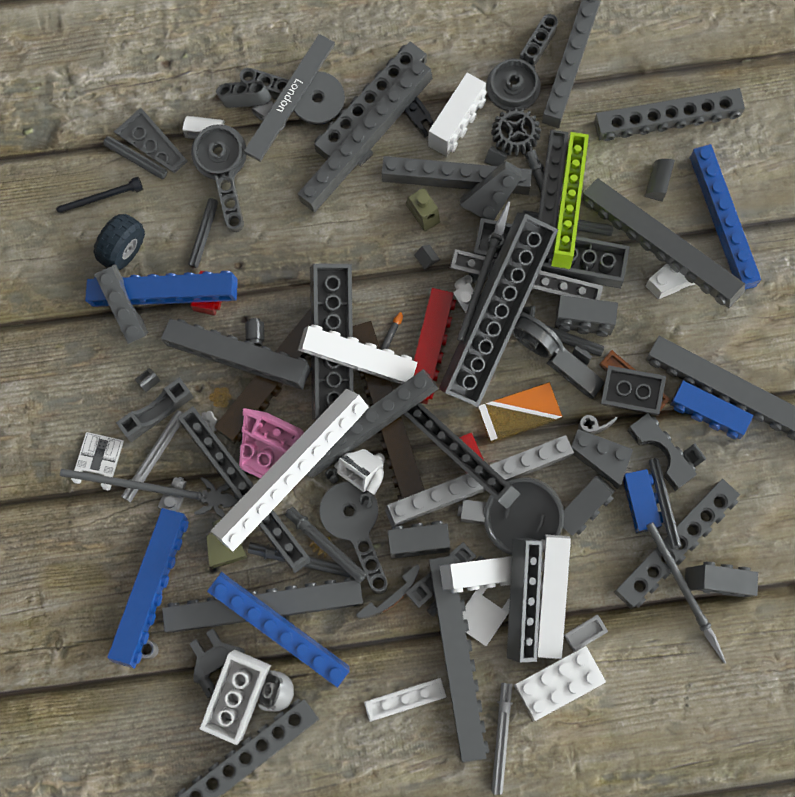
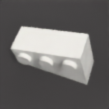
(666, 282)

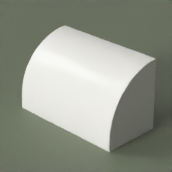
(194, 125)

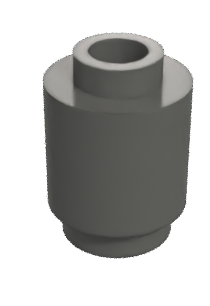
(254, 331)

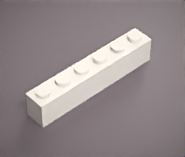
(357, 355)
(553, 595)

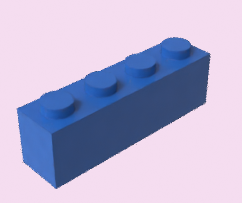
(712, 410)

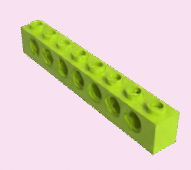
(570, 200)

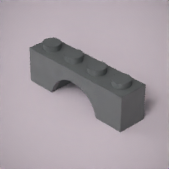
(117, 298)
(142, 420)
(648, 432)

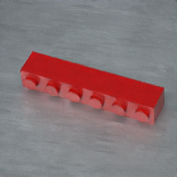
(433, 334)

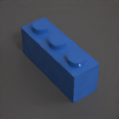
(642, 500)

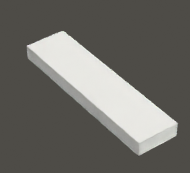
(405, 699)

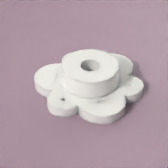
(210, 419)

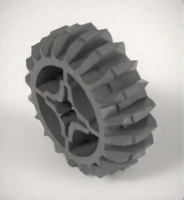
(526, 141)

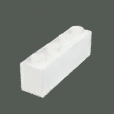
(476, 573)

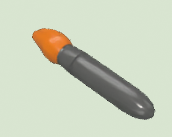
(392, 330)

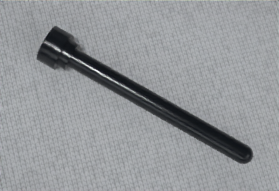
(133, 185)

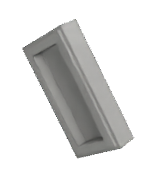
(585, 633)

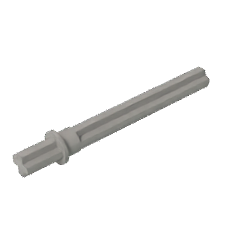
(154, 455)
(501, 738)

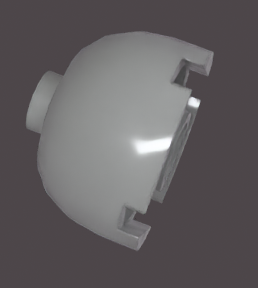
(276, 692)

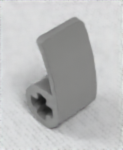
(593, 421)

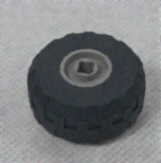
(119, 241)

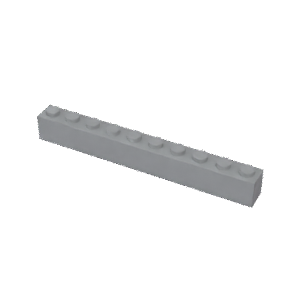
(465, 486)

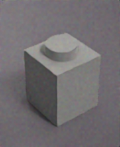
(472, 511)

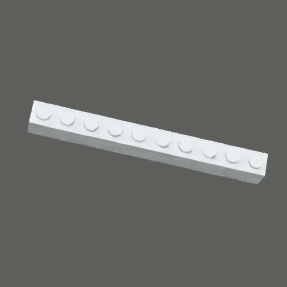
(289, 469)

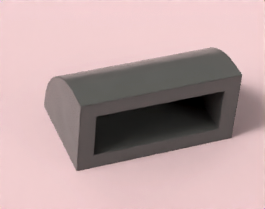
(659, 179)

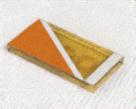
(520, 412)

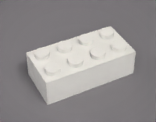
(457, 115)
(559, 683)
(235, 697)

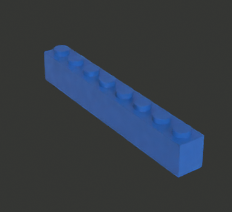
(724, 216)
(170, 288)
(148, 588)
(279, 629)

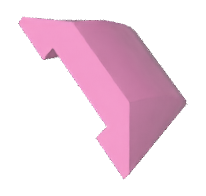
(264, 441)

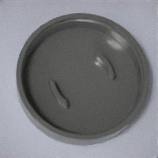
(531, 515)

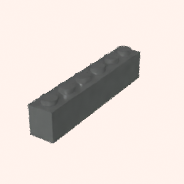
(524, 599)

